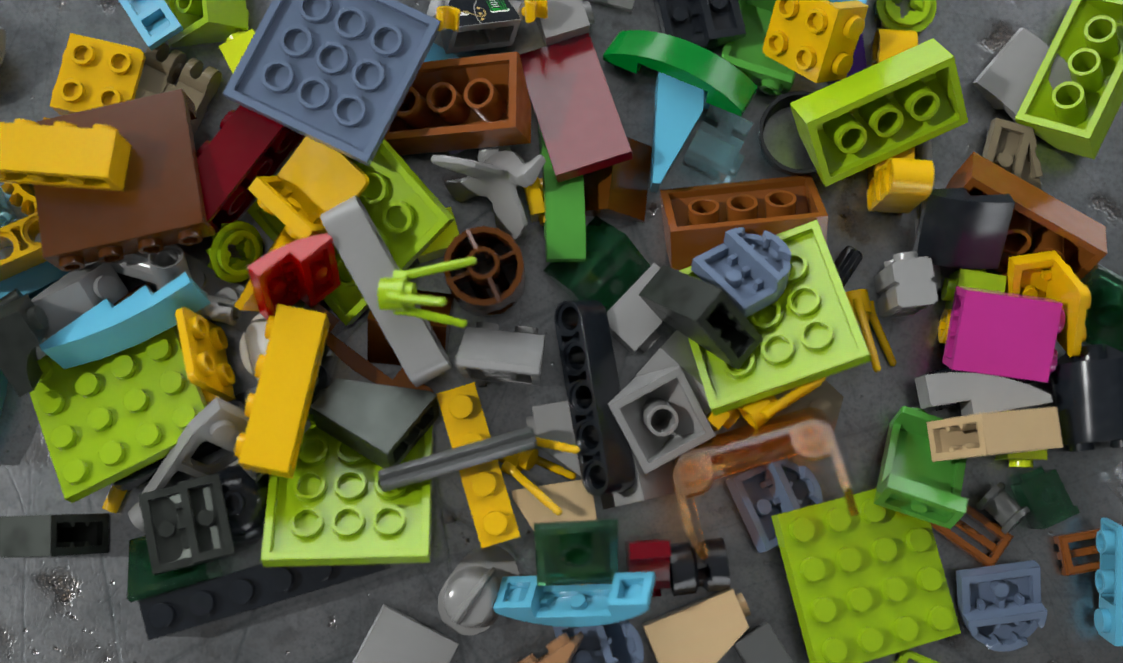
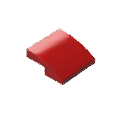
(295, 272)

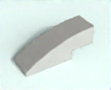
(977, 392)

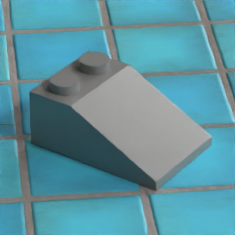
(501, 355)

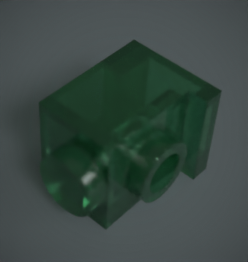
(1029, 494)

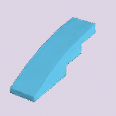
(113, 328)

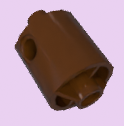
(495, 279)

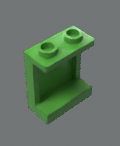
(748, 51)
(911, 480)

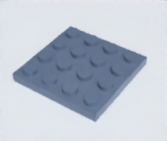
(334, 69)

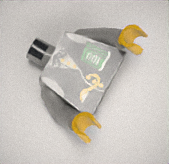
(482, 23)

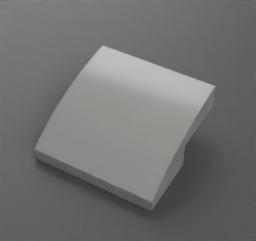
(1014, 69)
(403, 639)

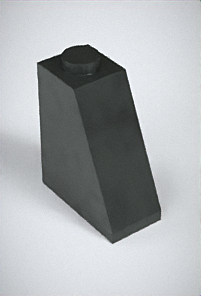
(702, 315)
(375, 418)
(53, 535)

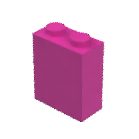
(1003, 334)

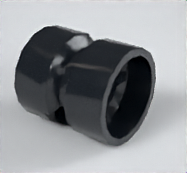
(684, 572)

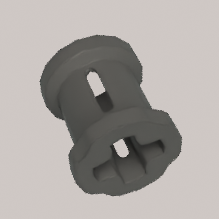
(1003, 508)

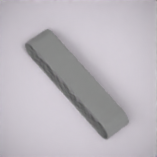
(368, 262)

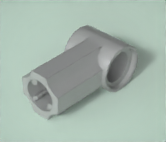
(156, 267)

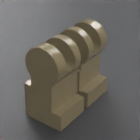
(164, 68)

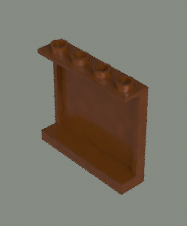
(160, 192)

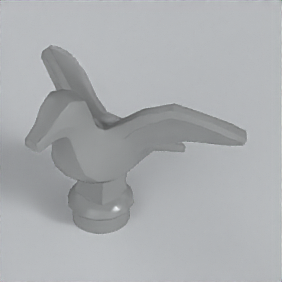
(495, 177)

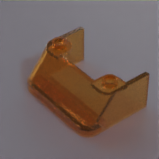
(799, 432)

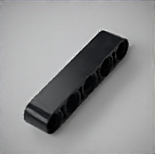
(590, 385)

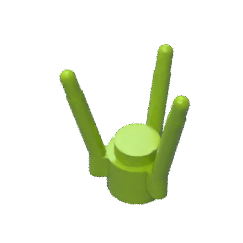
(401, 296)

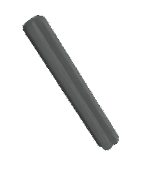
(457, 459)

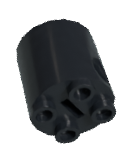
(1090, 397)

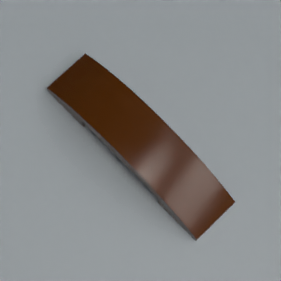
(356, 361)

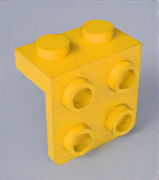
(815, 36)
(96, 74)
(309, 186)
(1050, 277)
(205, 355)

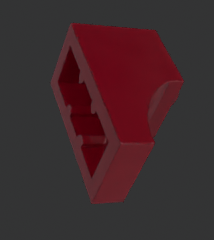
(650, 556)

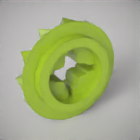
(914, 20)
(248, 244)

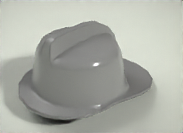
(472, 590)

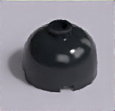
(244, 503)

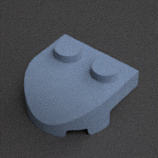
(747, 268)
(771, 491)
(1001, 603)
(606, 643)

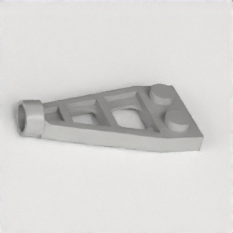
(216, 423)

